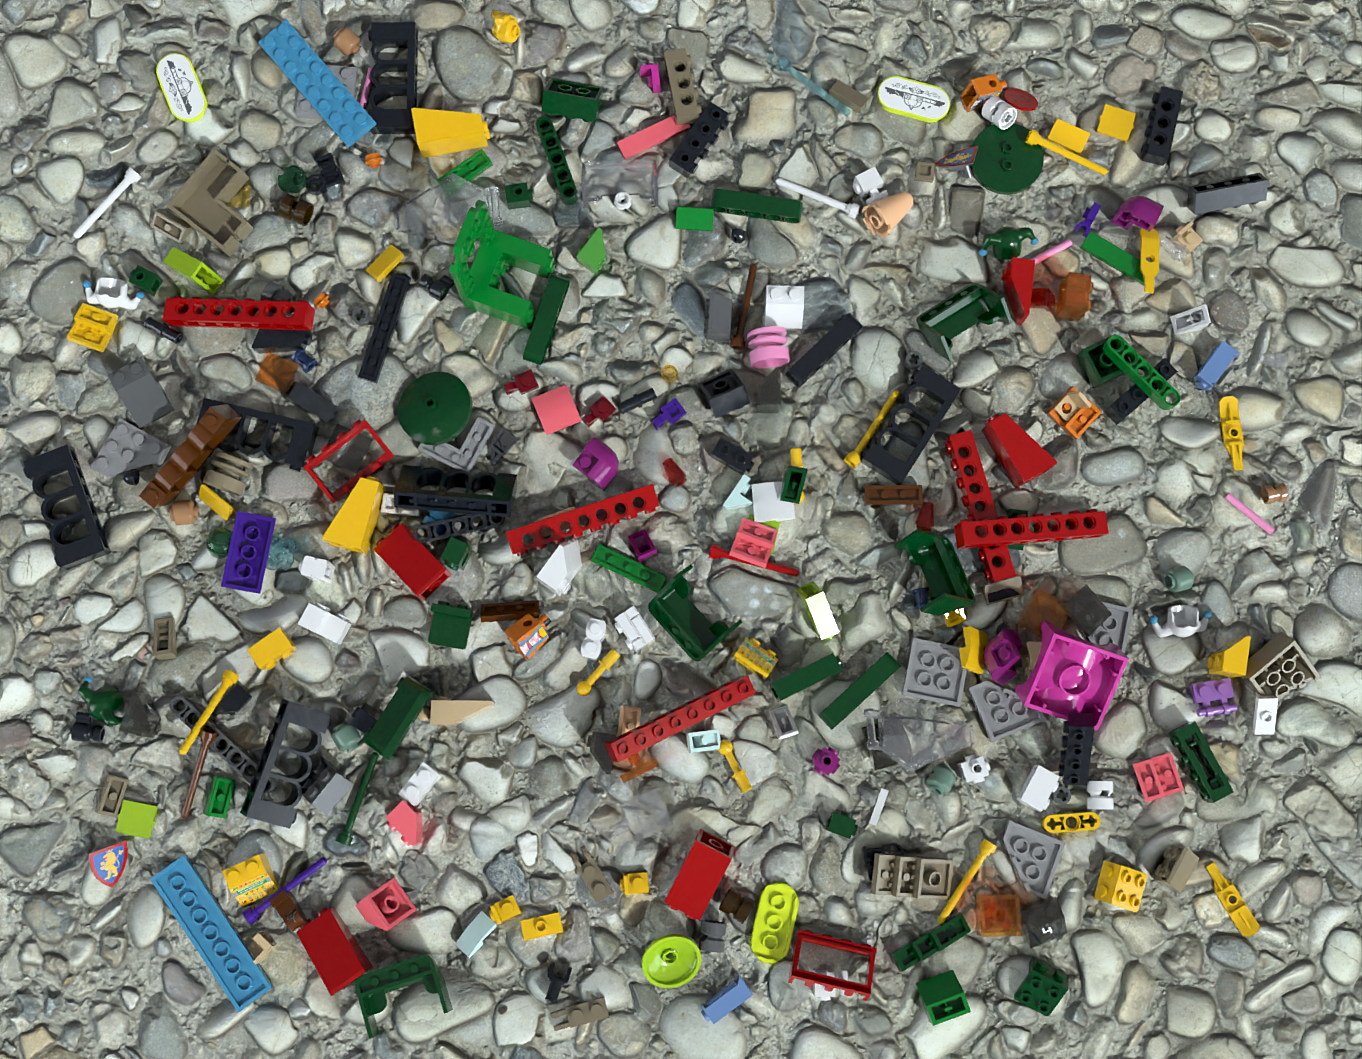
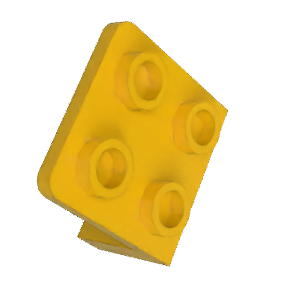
(1120, 886)

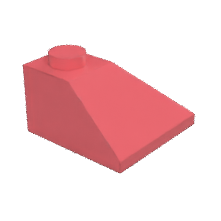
(386, 906)

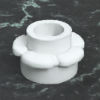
(622, 196)

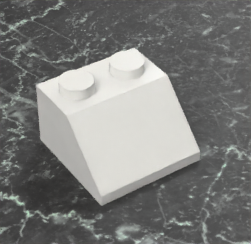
(784, 306)

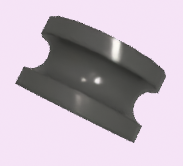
(358, 311)
(916, 354)
(1058, 800)

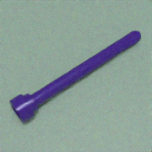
(252, 913)

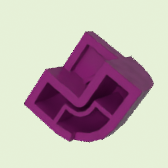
(1138, 211)
(598, 463)
(1002, 654)

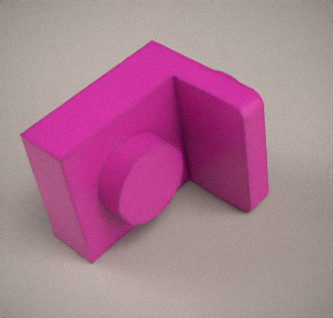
(652, 72)

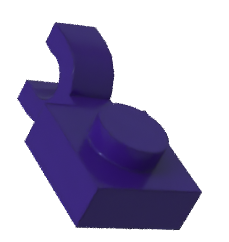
(1089, 215)
(670, 412)

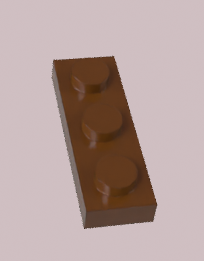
(893, 495)
(509, 610)

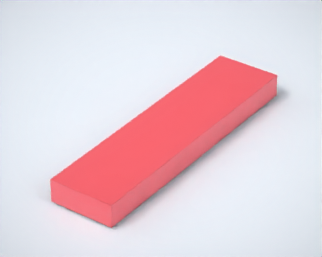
(651, 137)

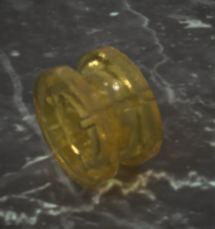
(675, 373)

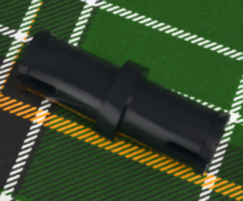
(163, 330)
(637, 400)

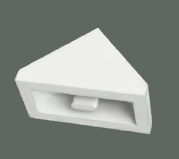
(1191, 320)
(783, 722)

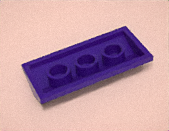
(248, 552)

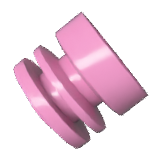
(768, 347)

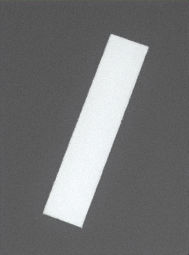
(878, 807)

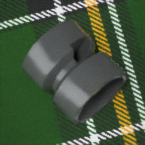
(275, 292)
(712, 936)

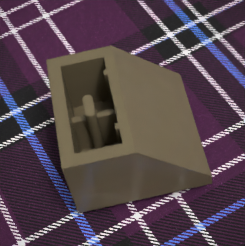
(1176, 868)

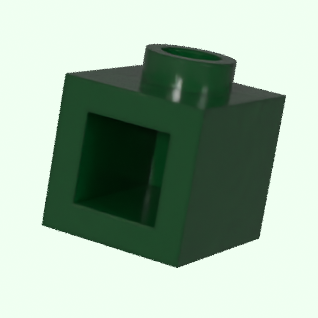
(518, 196)
(145, 280)
(842, 824)

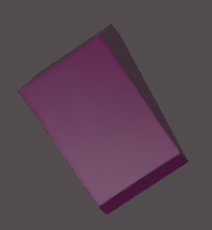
(642, 545)

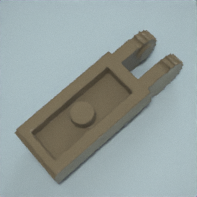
(592, 875)
(582, 1013)

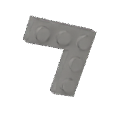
(470, 451)

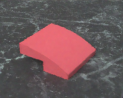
(556, 409)
(753, 542)
(1158, 776)

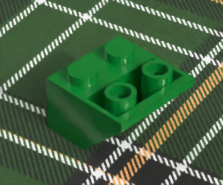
(942, 997)

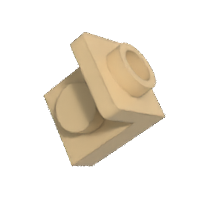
(1188, 236)

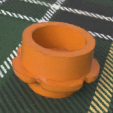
(373, 160)
(321, 301)

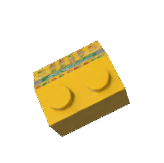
(756, 658)
(1231, 658)
(251, 879)

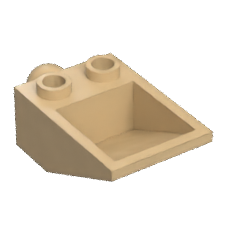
(453, 712)

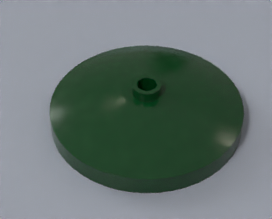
(435, 408)

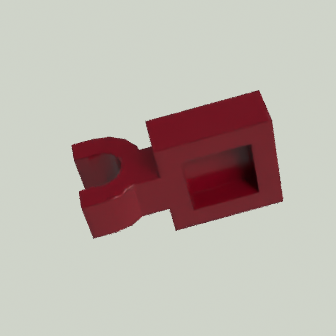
(524, 382)
(600, 410)

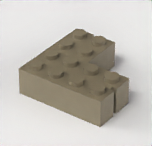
(205, 199)

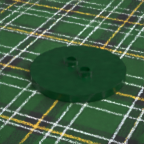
(1005, 161)

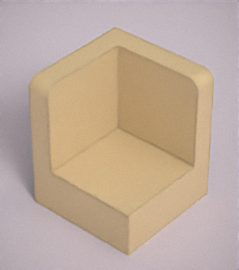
(261, 946)

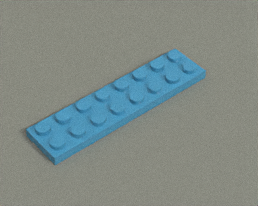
(317, 83)
(211, 933)

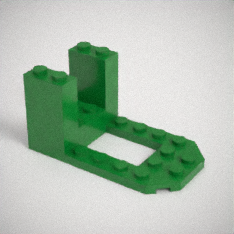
(481, 283)

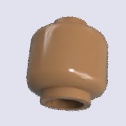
(346, 41)
(184, 512)

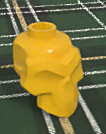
(505, 27)

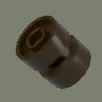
(294, 209)
(737, 905)

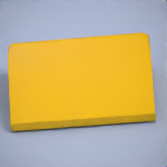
(1068, 136)
(385, 263)
(216, 502)

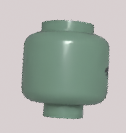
(1178, 579)
(346, 737)
(941, 779)

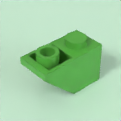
(593, 254)

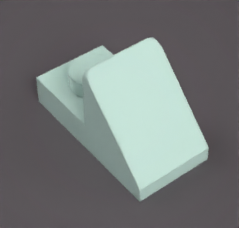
(735, 499)
(703, 741)

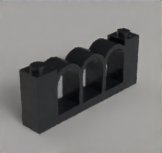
(385, 36)
(936, 388)
(301, 441)
(48, 465)
(411, 496)
(283, 812)

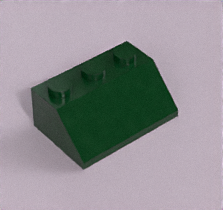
(572, 100)

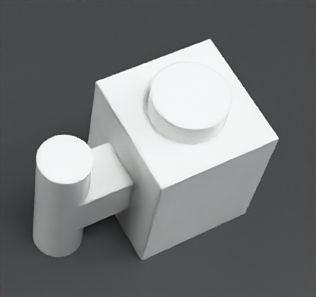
(868, 184)
(818, 990)

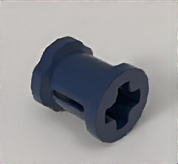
(303, 360)
(917, 592)

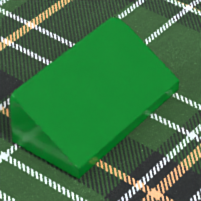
(694, 219)
(219, 797)

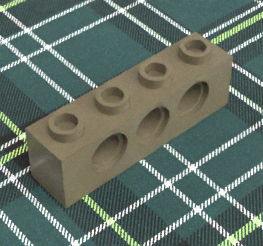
(673, 61)

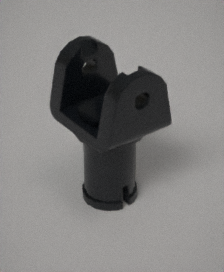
(555, 983)

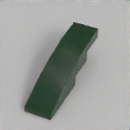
(930, 942)

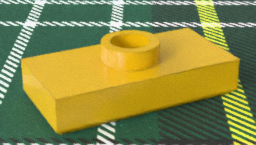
(541, 926)

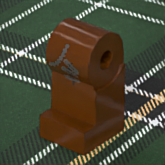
(288, 909)

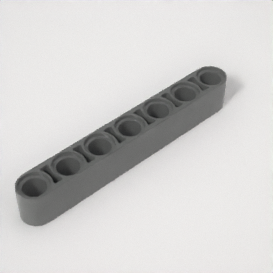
(232, 748)

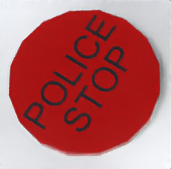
(1020, 99)

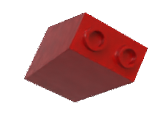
(1016, 450)
(412, 562)
(699, 875)
(333, 950)

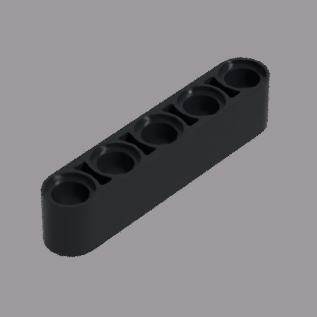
(823, 350)
(448, 526)

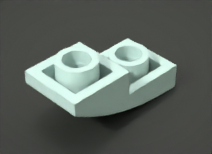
(474, 934)

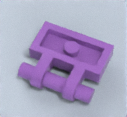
(1210, 691)

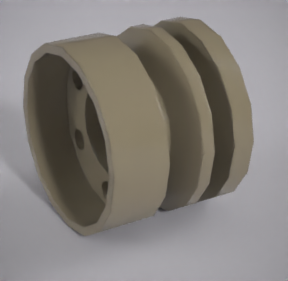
(228, 473)

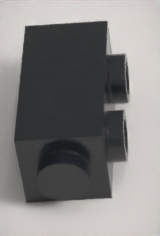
(732, 456)
(365, 717)

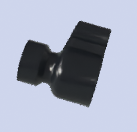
(436, 288)
(83, 730)

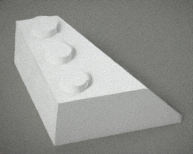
(561, 567)

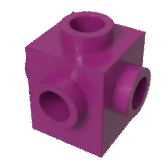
(818, 757)

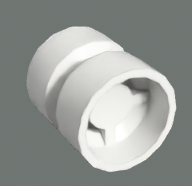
(999, 112)
(1100, 795)

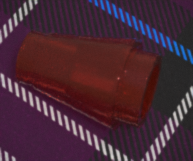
(674, 473)
(925, 518)

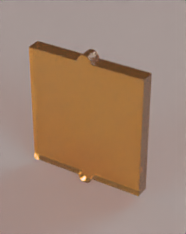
(276, 372)

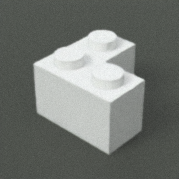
(321, 621)

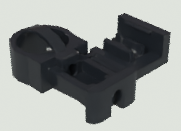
(329, 174)
(869, 855)

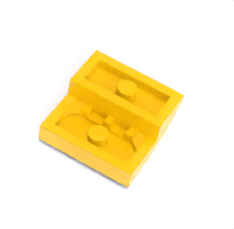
(92, 327)
(972, 654)

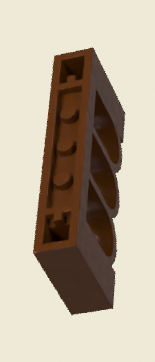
(190, 456)

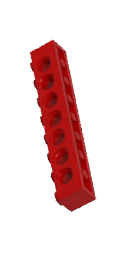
(194, 317)
(967, 443)
(649, 502)
(967, 538)
(679, 718)

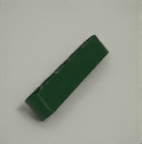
(552, 153)
(756, 206)
(546, 319)
(859, 690)

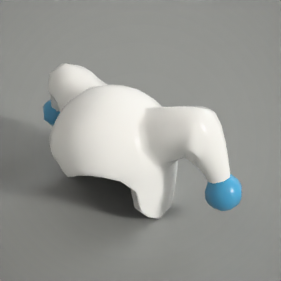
(111, 293)
(1181, 621)

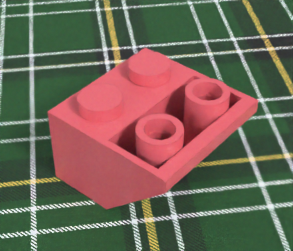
(407, 821)

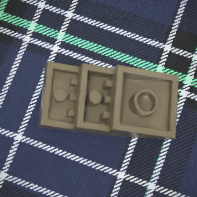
(912, 876)

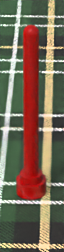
(717, 552)

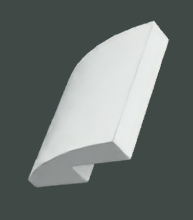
(768, 504)

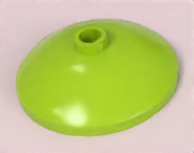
(671, 969)

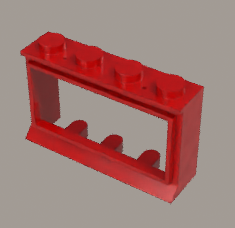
(329, 449)
(828, 981)

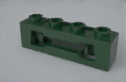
(1210, 788)

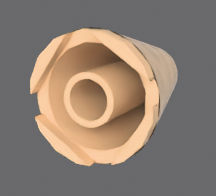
(886, 213)

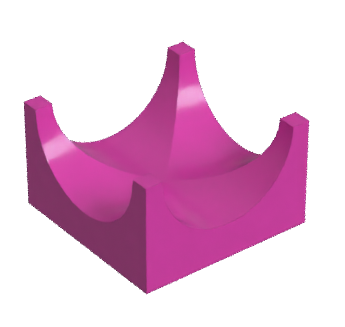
(1072, 676)

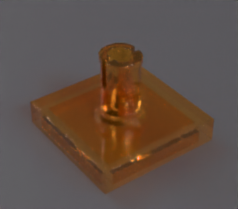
(638, 767)

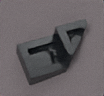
(501, 445)
(233, 701)

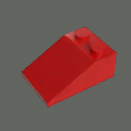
(1018, 285)

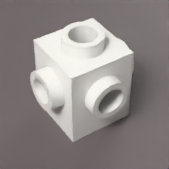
(967, 769)

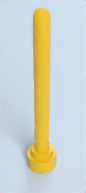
(1035, 138)
(853, 458)
(228, 679)
(986, 849)

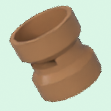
(1274, 493)

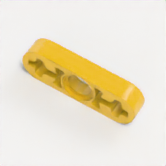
(1057, 828)

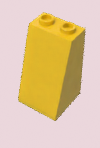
(448, 131)
(357, 518)

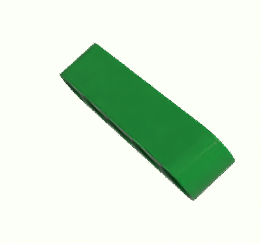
(1143, 382)

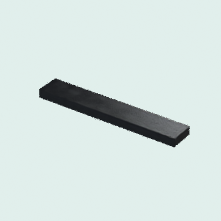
(384, 327)

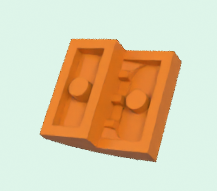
(1079, 421)

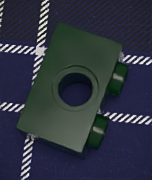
(456, 554)

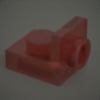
(1042, 298)

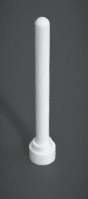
(130, 177)
(851, 209)

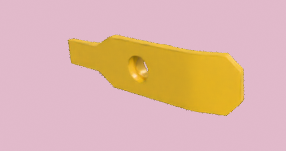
(1149, 249)
(1231, 421)
(1238, 910)

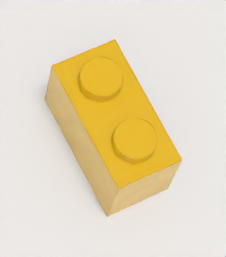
(272, 649)

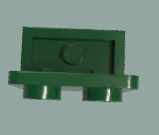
(450, 625)
(1042, 987)

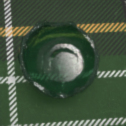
(292, 180)
(219, 542)

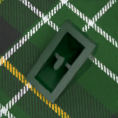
(793, 484)

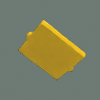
(1116, 122)

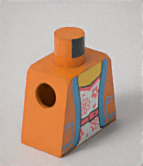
(980, 90)
(528, 634)

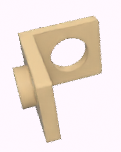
(1075, 400)

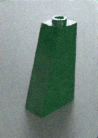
(806, 677)

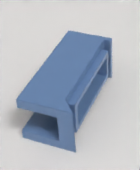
(1214, 366)
(726, 1000)

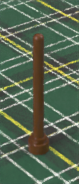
(738, 341)
(207, 736)

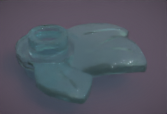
(279, 555)

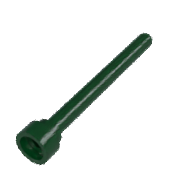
(345, 835)

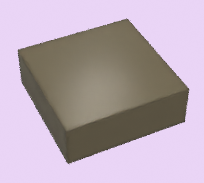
(924, 171)

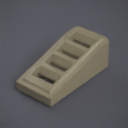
(158, 651)

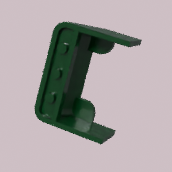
(959, 313)
(941, 570)
(685, 621)
(398, 717)
(374, 985)

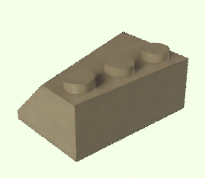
(1279, 668)

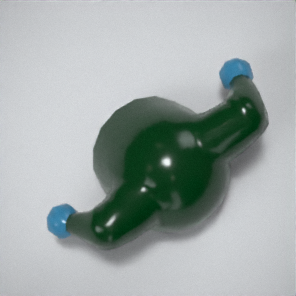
(1007, 242)
(103, 702)

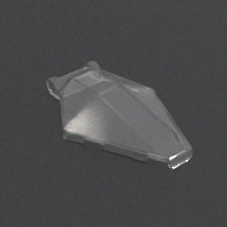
(442, 210)
(916, 733)

